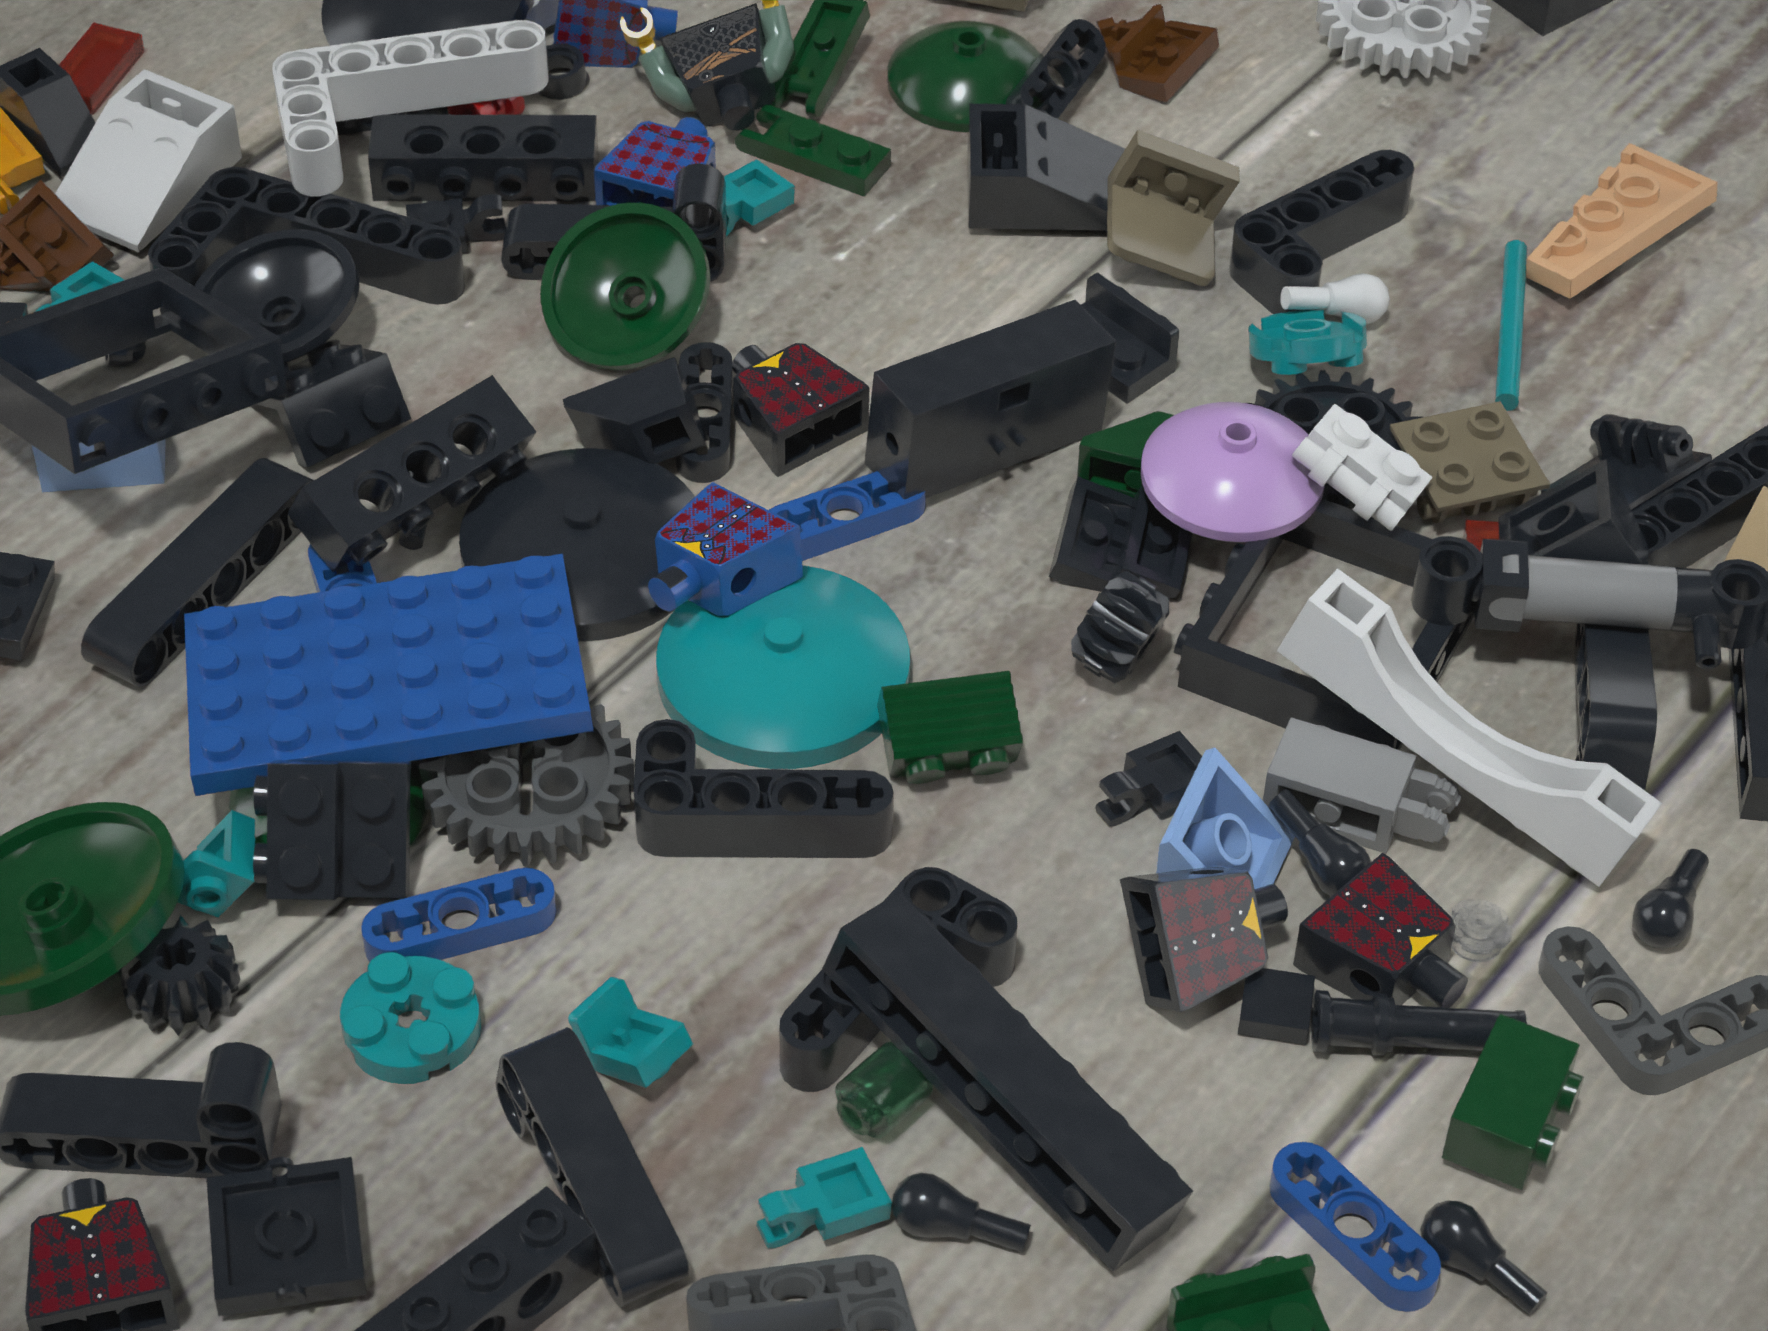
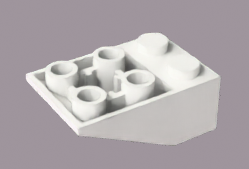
(148, 158)

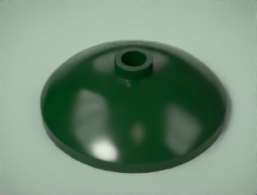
(956, 65)
(605, 266)

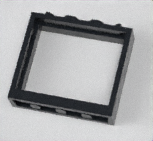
(239, 371)
(1275, 691)

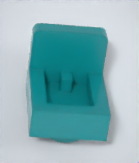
(220, 866)
(625, 1039)

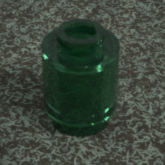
(881, 1092)

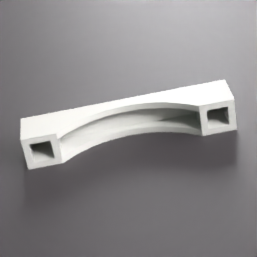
(1569, 806)

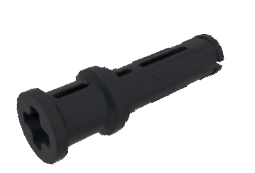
(1383, 1024)

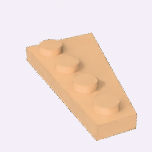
(1622, 217)

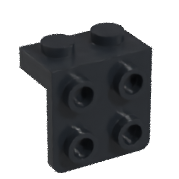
(338, 400)

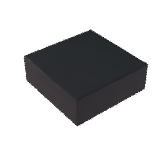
(1277, 1005)

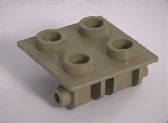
(1473, 461)

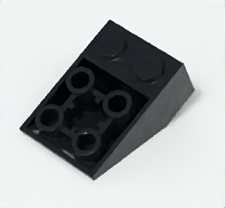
(1035, 171)

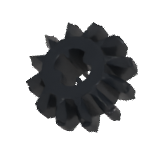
(1120, 626)
(181, 977)

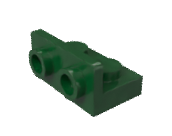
(1265, 1297)

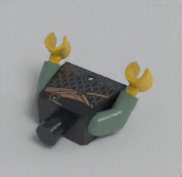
(718, 65)

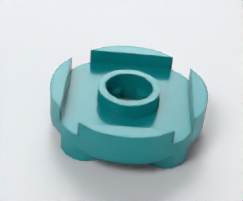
(1305, 338)
(403, 985)

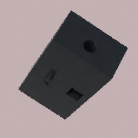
(989, 401)

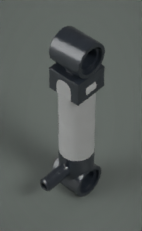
(1508, 585)

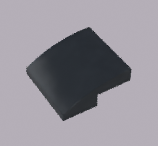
(1114, 534)

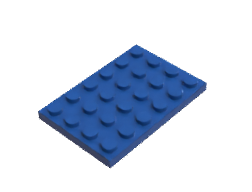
(384, 671)

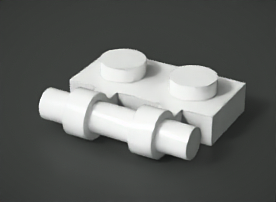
(1362, 467)

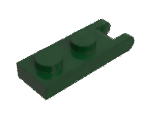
(822, 52)
(816, 150)

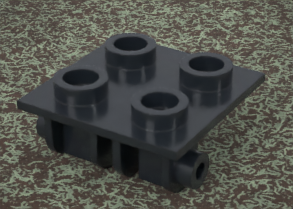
(1642, 455)

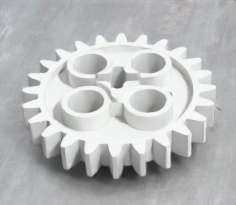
(1405, 32)

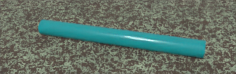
(1511, 324)

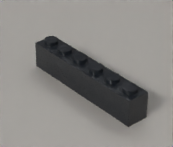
(1007, 1080)

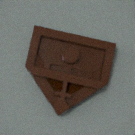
(1156, 55)
(44, 242)

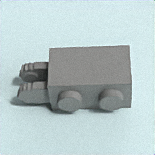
(1360, 786)

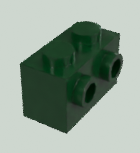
(1511, 1102)

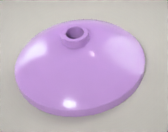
(1229, 472)

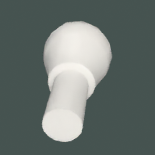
(1356, 294)

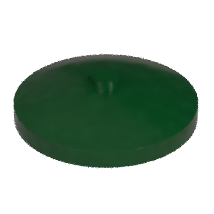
(81, 899)

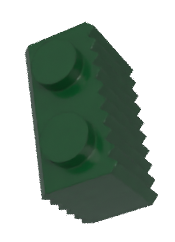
(950, 726)

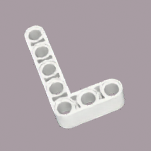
(396, 77)

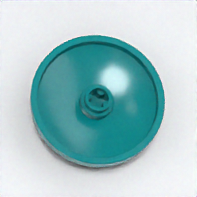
(786, 675)

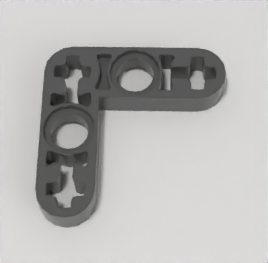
(1644, 1028)
(841, 1294)

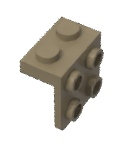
(1166, 207)

